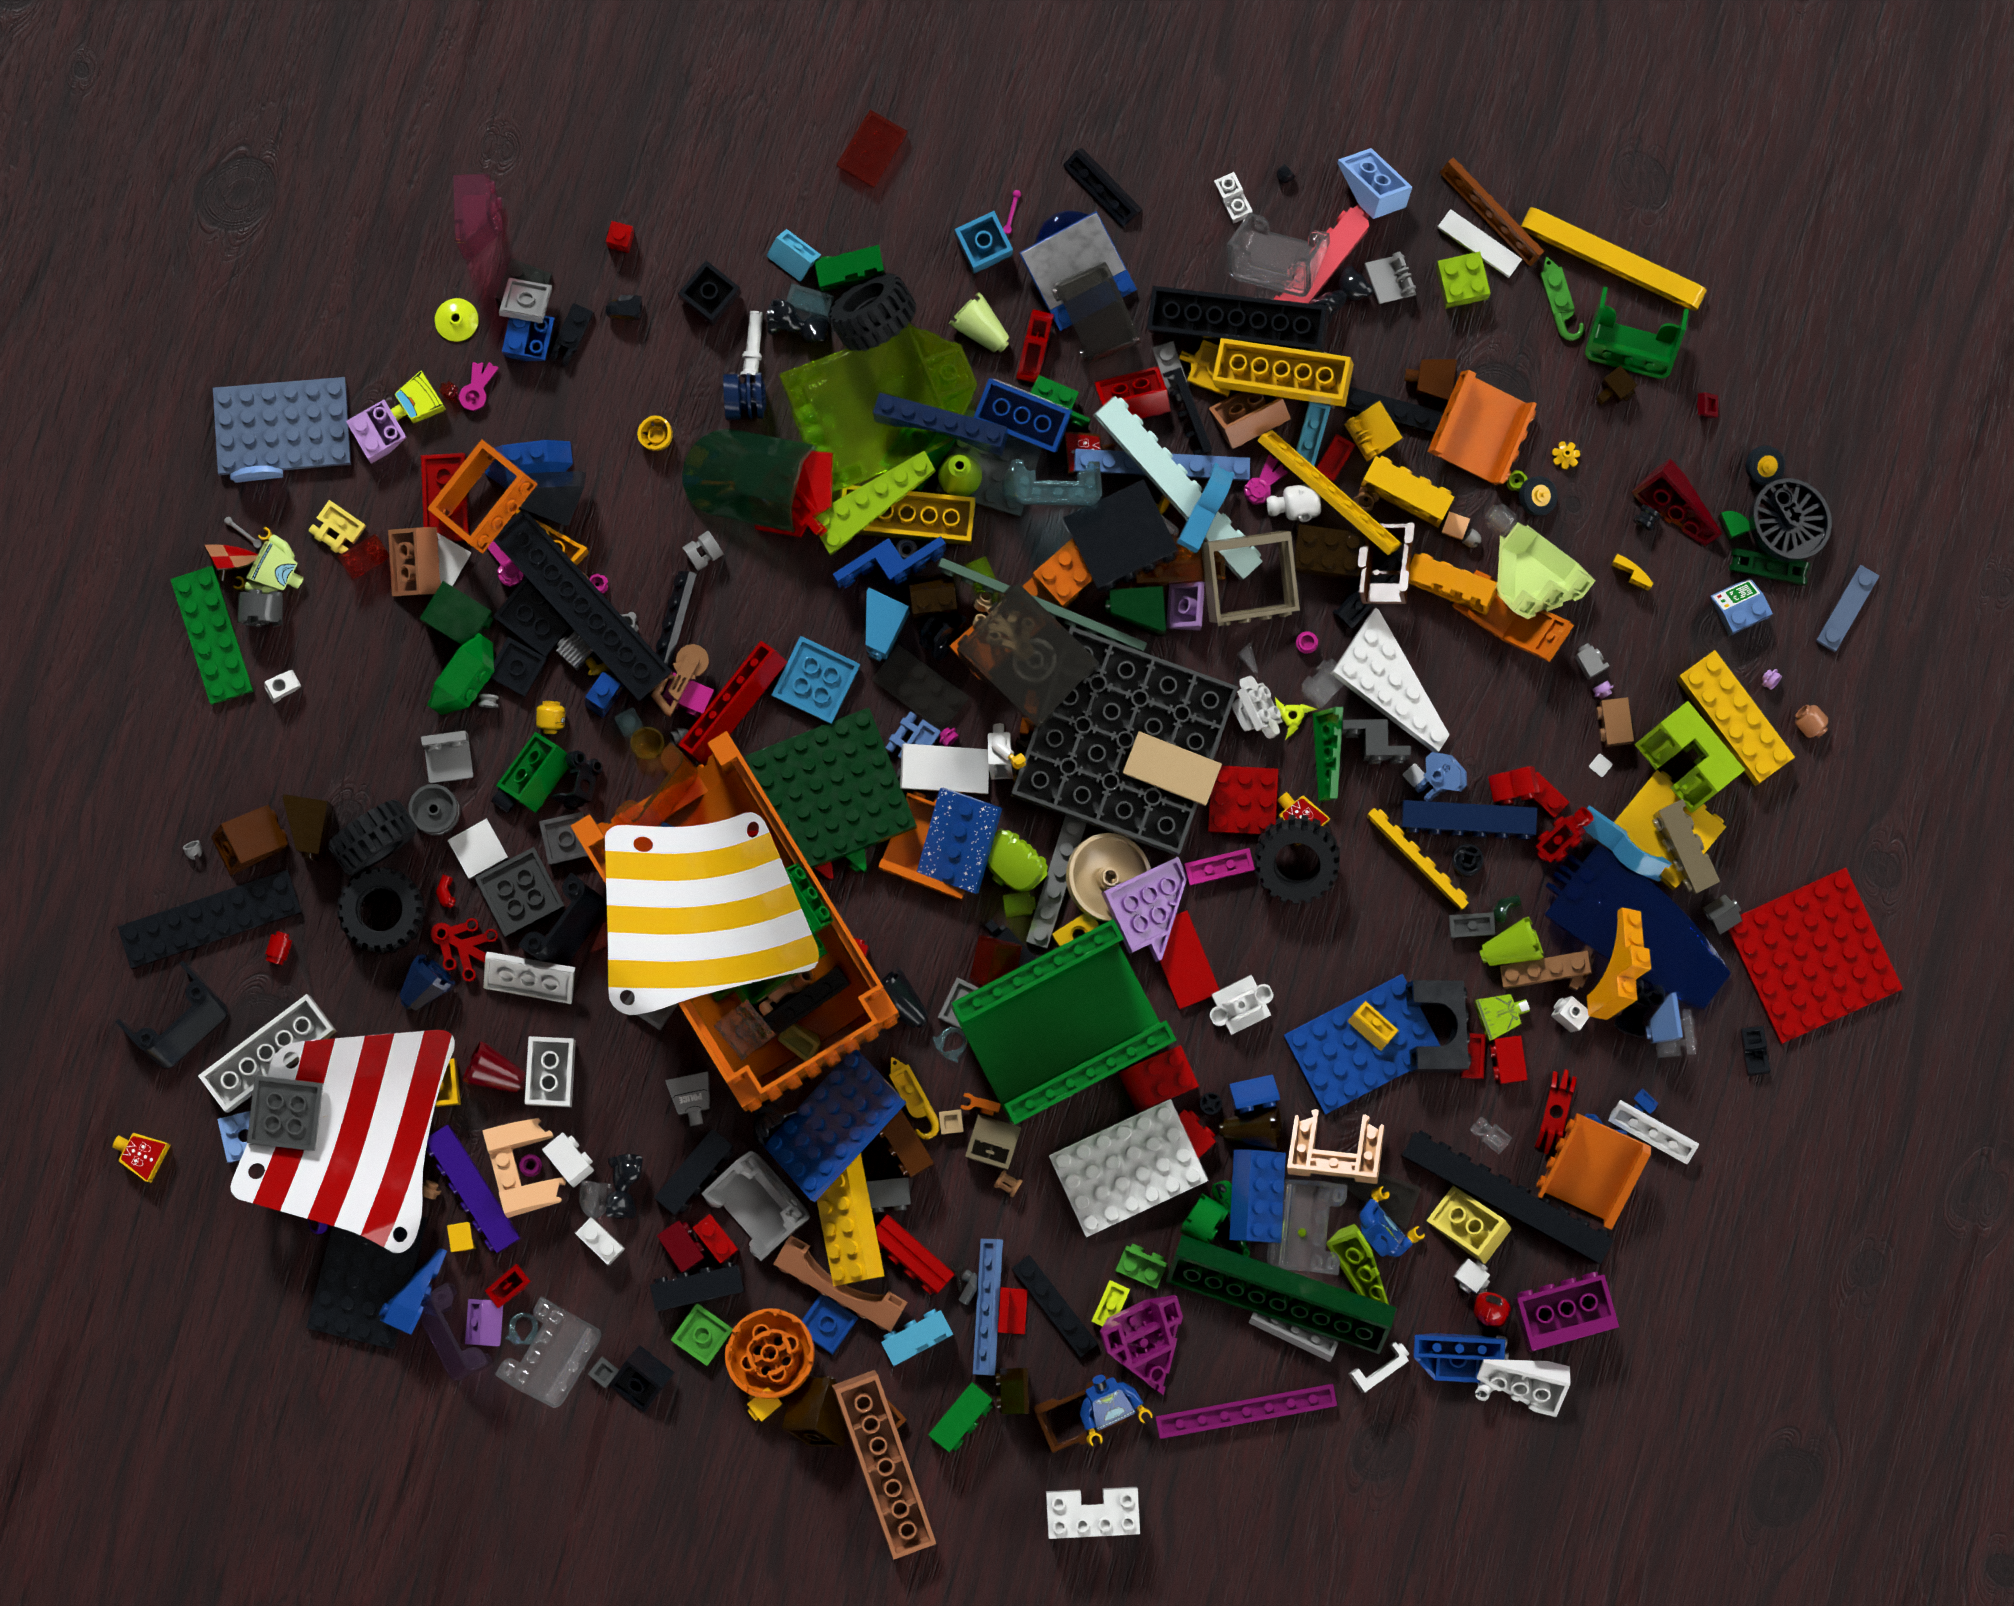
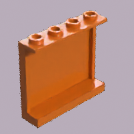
(905, 850)

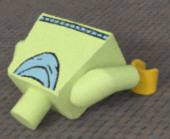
(272, 567)

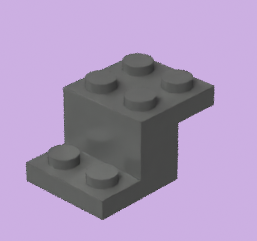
(1375, 741)

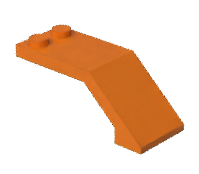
(1537, 635)

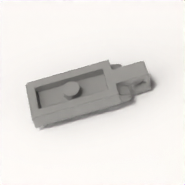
(1167, 360)

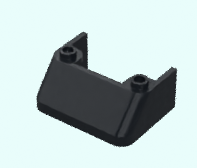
(188, 1030)

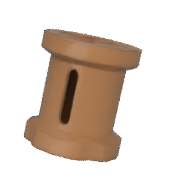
(1008, 1183)

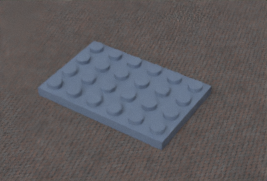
(282, 425)

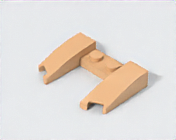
(500, 1145)
(1306, 1160)

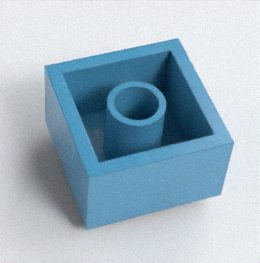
(983, 242)

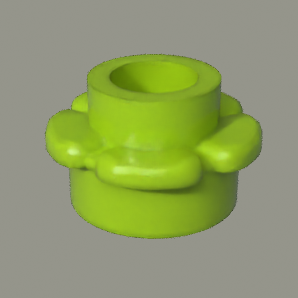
(1516, 474)

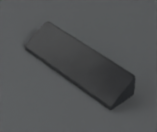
(1102, 187)

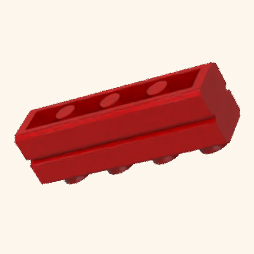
(912, 1255)

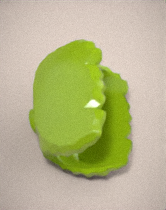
(1015, 862)

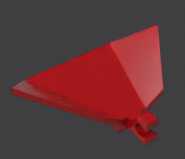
(811, 495)

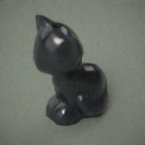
(1351, 286)
(783, 316)
(626, 1172)

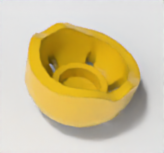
(657, 435)

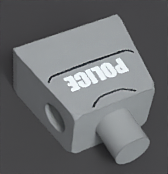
(691, 1095)

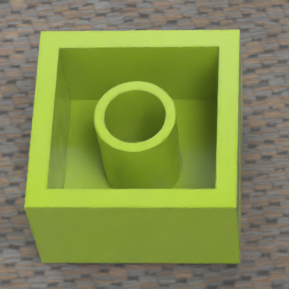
(1462, 279)

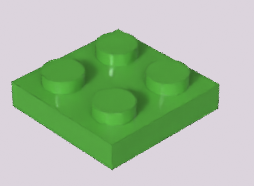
(702, 1334)

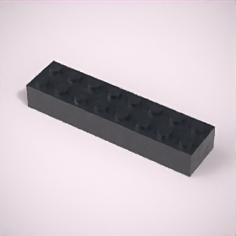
(1238, 318)

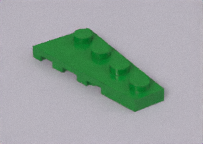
(1327, 751)

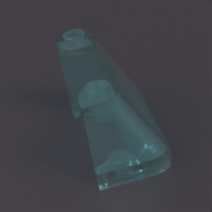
(1022, 488)

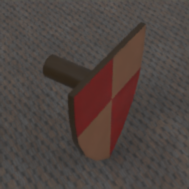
(229, 558)

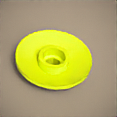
(461, 329)

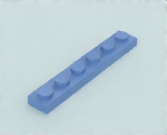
(987, 1306)

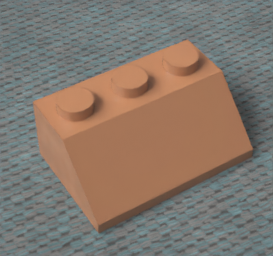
(1248, 416)
(414, 561)

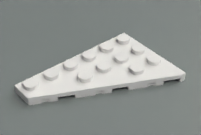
(1383, 677)

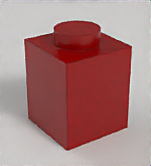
(620, 236)

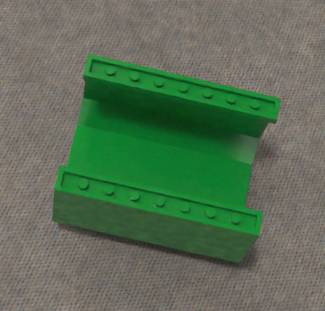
(1060, 1023)

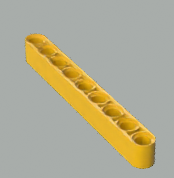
(1613, 259)

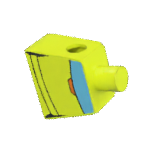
(417, 400)

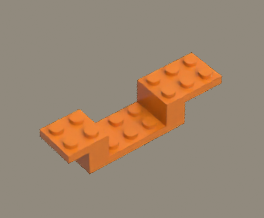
(1054, 581)

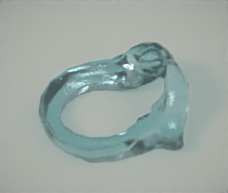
(939, 1041)
(513, 1336)

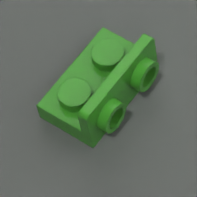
(1142, 1266)

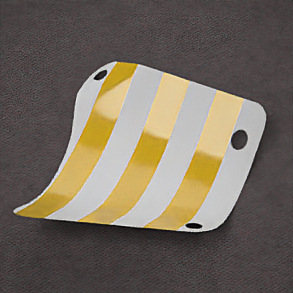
(699, 913)

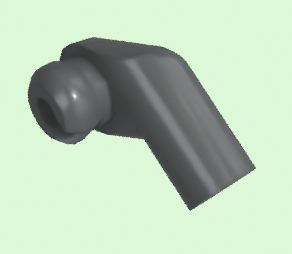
(971, 1287)

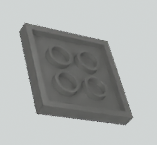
(519, 892)
(285, 1113)

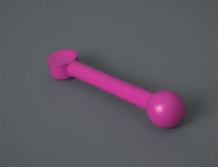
(1007, 228)

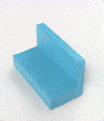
(792, 254)

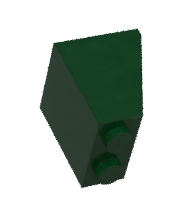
(1138, 608)
(456, 615)

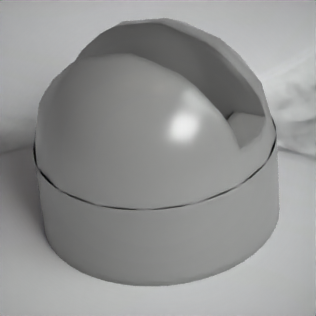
(1472, 538)
(193, 848)

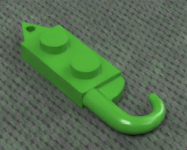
(1559, 298)

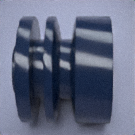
(743, 396)

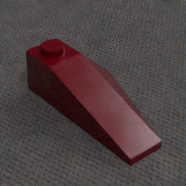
(1675, 499)

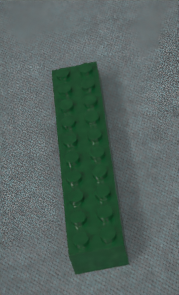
(1281, 1294)

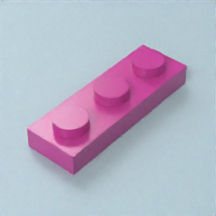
(1219, 866)

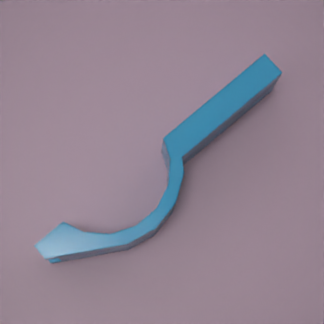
(1206, 508)
(1623, 848)

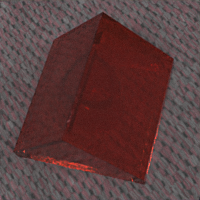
(994, 959)

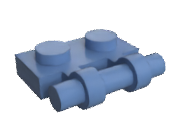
(922, 734)

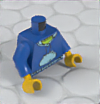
(1382, 1231)
(1107, 1404)

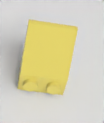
(1469, 1224)

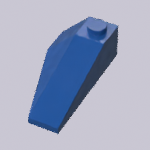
(405, 1306)

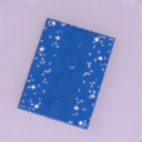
(959, 840)

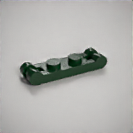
(1768, 567)

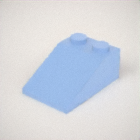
(1375, 183)

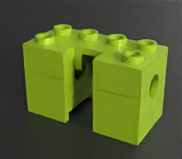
(1685, 731)

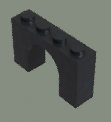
(1449, 998)

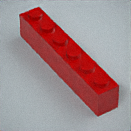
(733, 701)

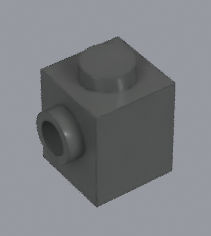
(1723, 914)

